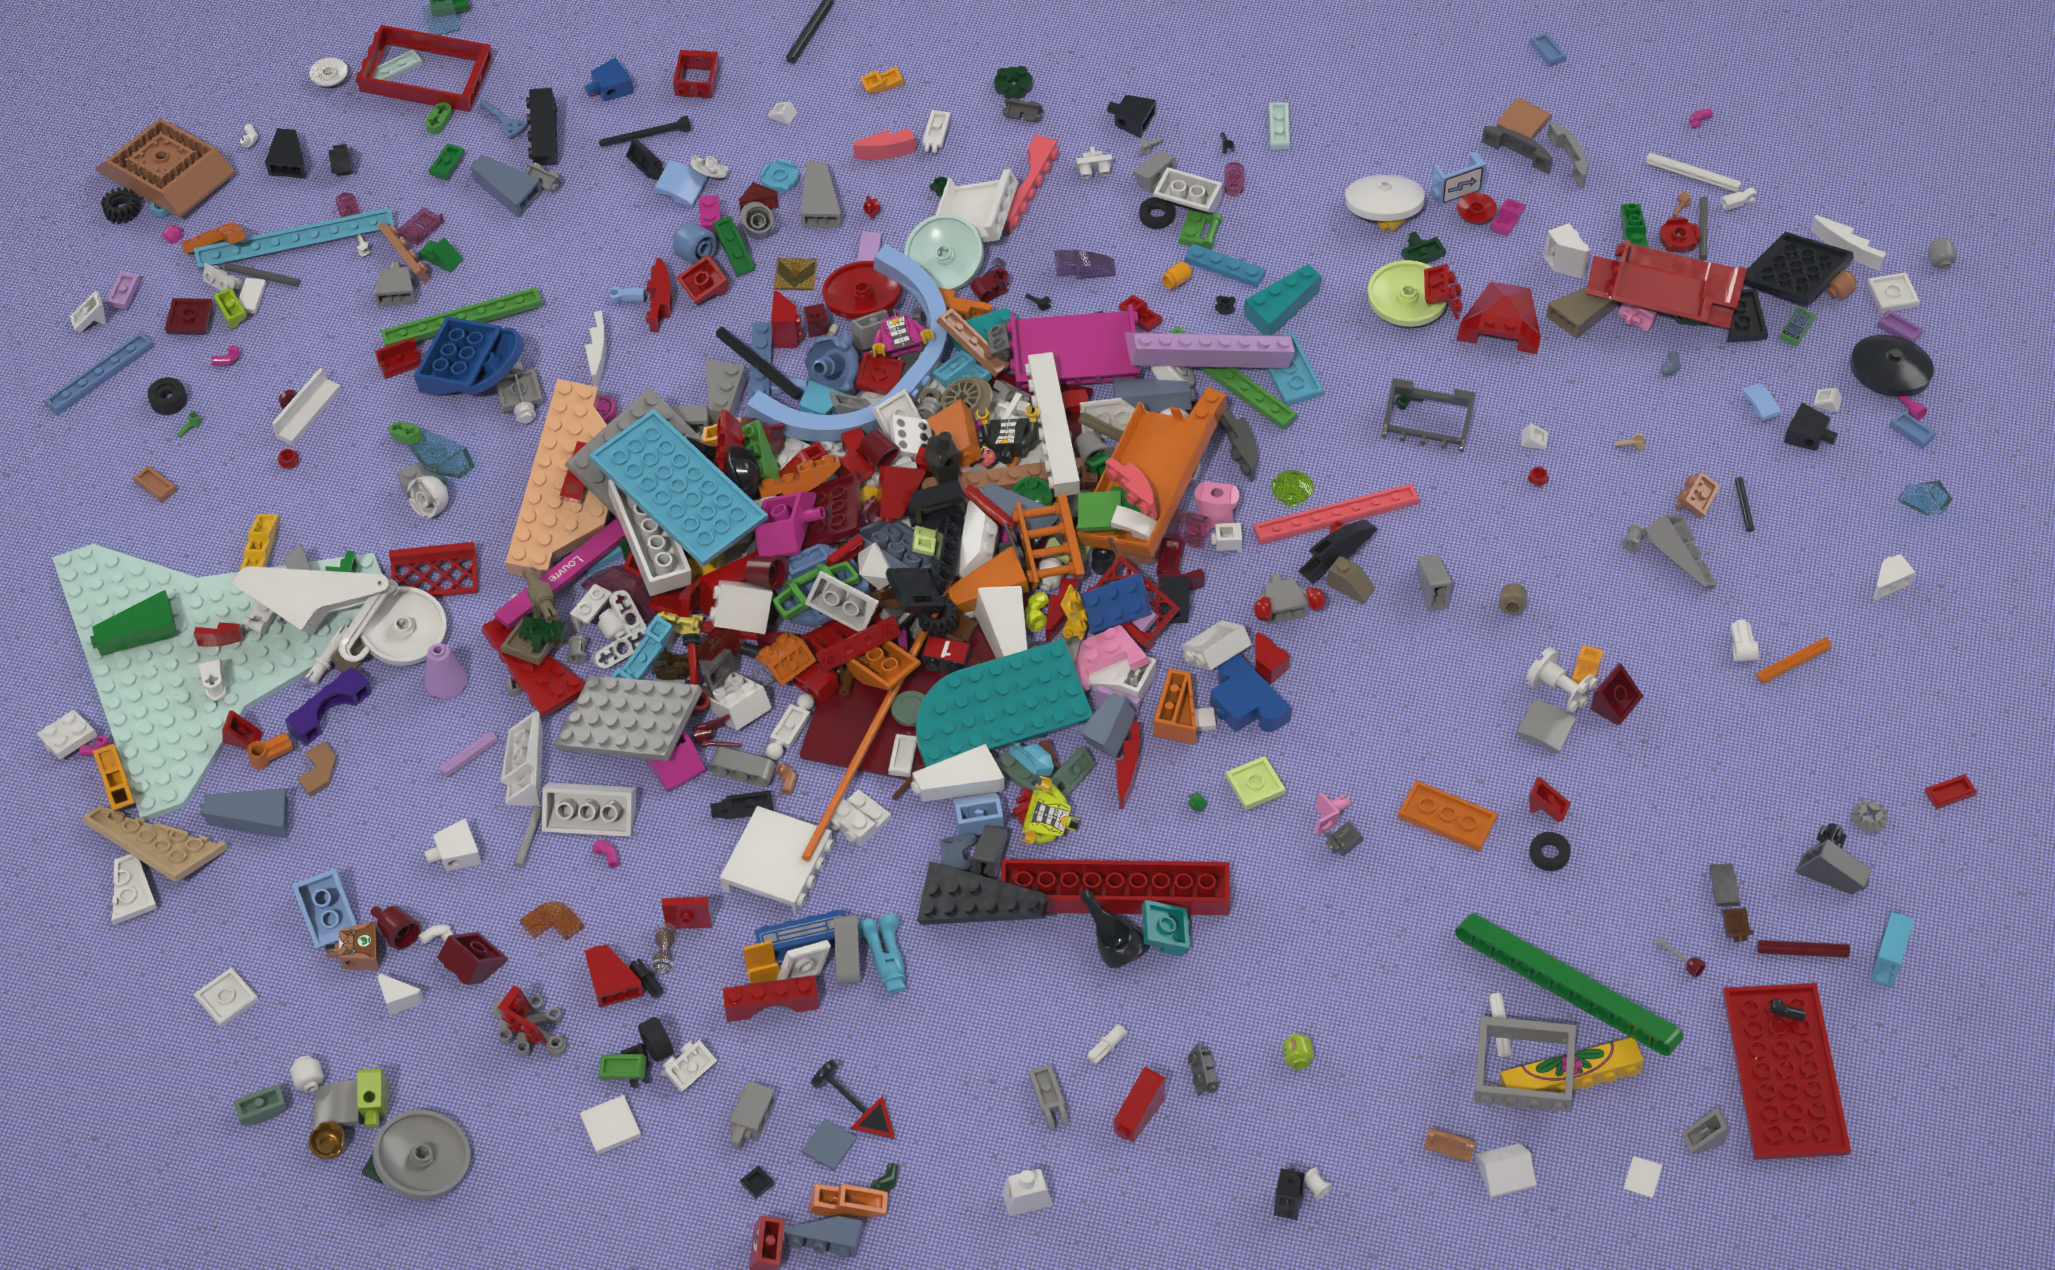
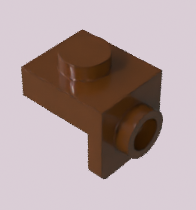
(964, 629)
(1736, 924)

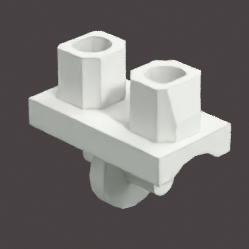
(1093, 160)
(1013, 409)

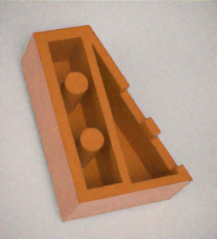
(1175, 709)

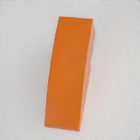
(847, 1201)

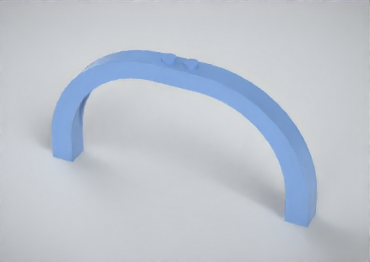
(830, 427)

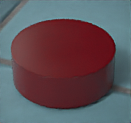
(285, 397)

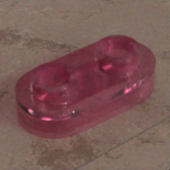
(1234, 179)
(347, 205)

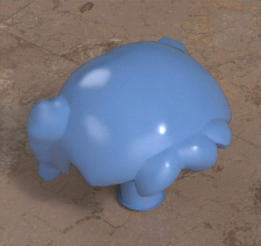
(833, 362)

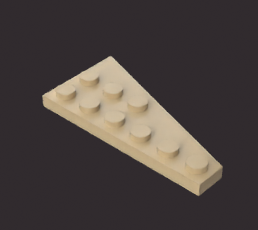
(157, 845)

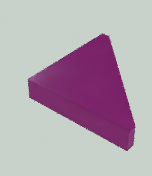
(902, 639)

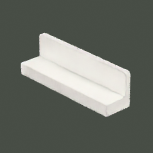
(305, 408)

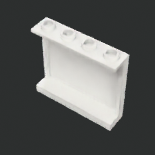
(981, 204)
(770, 858)

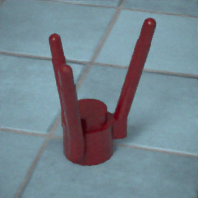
(704, 733)

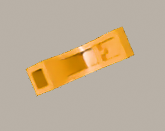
(114, 777)

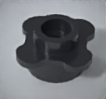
(1225, 304)

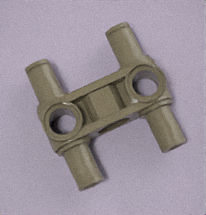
(541, 598)

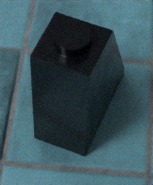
(285, 155)

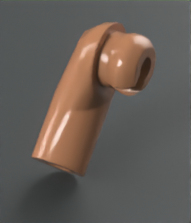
(788, 777)

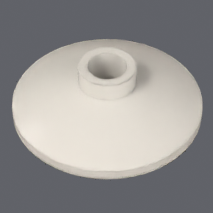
(328, 72)

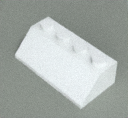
(588, 809)

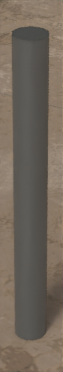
(1703, 228)
(262, 274)

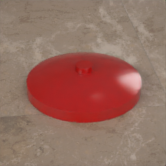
(859, 291)

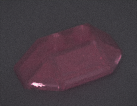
(618, 578)

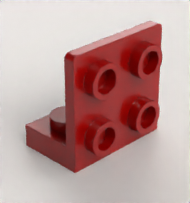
(1441, 286)
(678, 601)
(514, 1010)

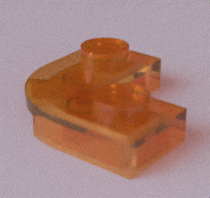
(550, 915)

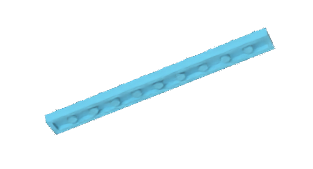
(293, 238)

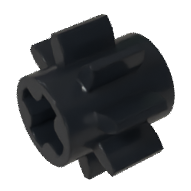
(1833, 833)

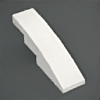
(1842, 237)
(597, 350)

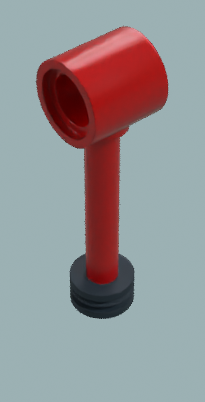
(692, 640)

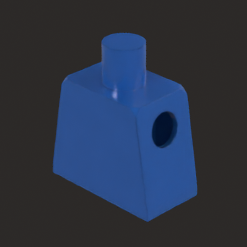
(610, 81)

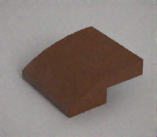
(887, 598)

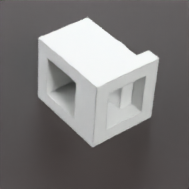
(1227, 537)

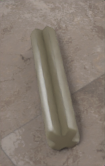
(1100, 426)

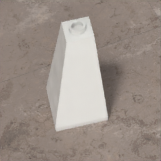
(1002, 619)

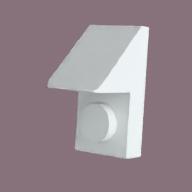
(88, 311)

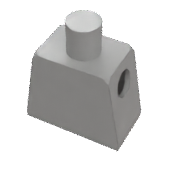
(394, 286)

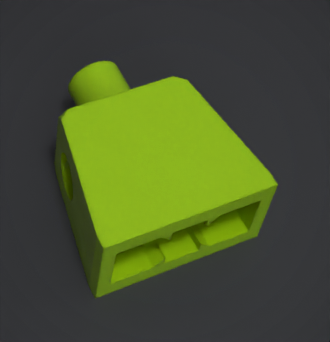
(372, 1096)

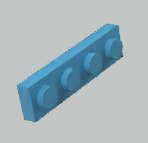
(1225, 265)

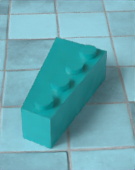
(1281, 300)

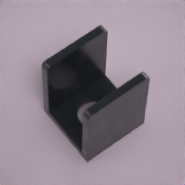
(1178, 591)

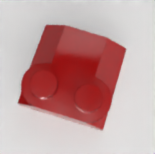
(703, 280)

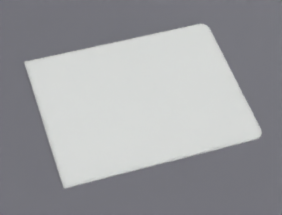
(1643, 1176)

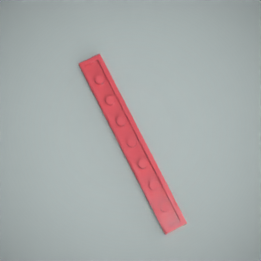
(1343, 511)

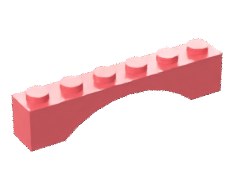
(1040, 157)

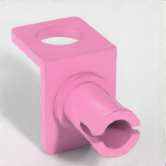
(1330, 811)

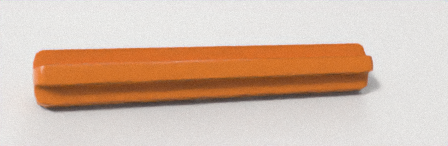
(1793, 660)

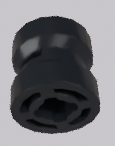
(1101, 560)

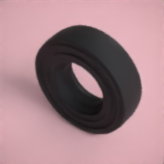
(1156, 222)
(1555, 840)

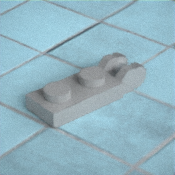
(1048, 1094)

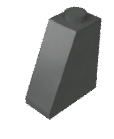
(990, 851)
(1834, 868)

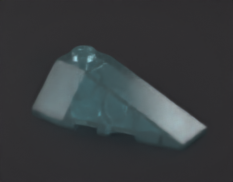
(442, 455)

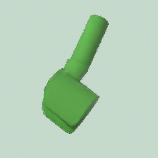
(193, 422)

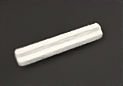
(1498, 1011)

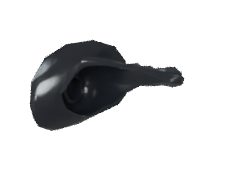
(743, 469)
(1116, 938)

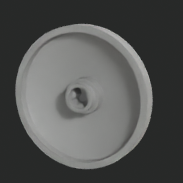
(421, 1154)

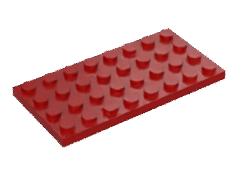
(1786, 1073)

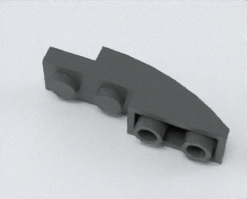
(1242, 443)

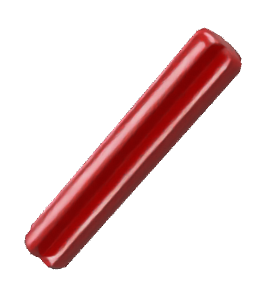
(989, 507)

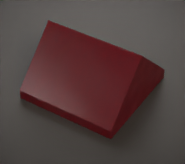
(1616, 696)

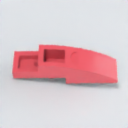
(1135, 484)

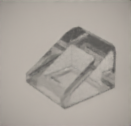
(762, 676)

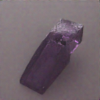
(1083, 264)

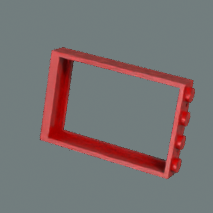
(429, 43)

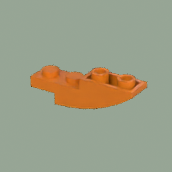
(965, 308)
(809, 476)

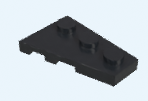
(1747, 319)

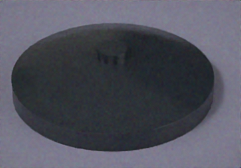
(1892, 365)

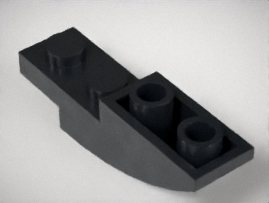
(1342, 542)

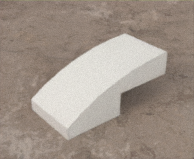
(1134, 522)

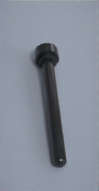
(681, 124)

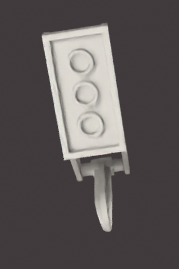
(310, 595)

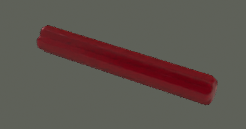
(1803, 948)

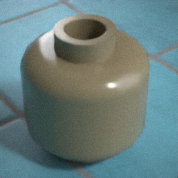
(1513, 599)

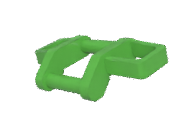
(791, 587)

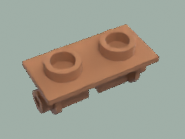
(1449, 1144)

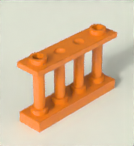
(1065, 528)

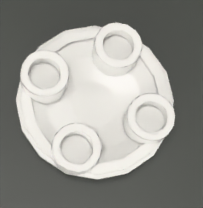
(709, 167)

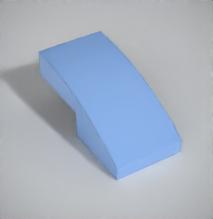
(1762, 401)

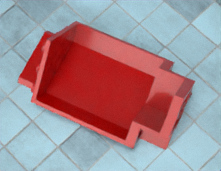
(1668, 283)

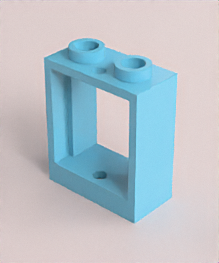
(1892, 949)

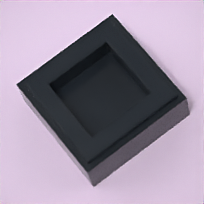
(756, 1182)

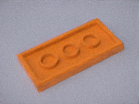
(1447, 815)

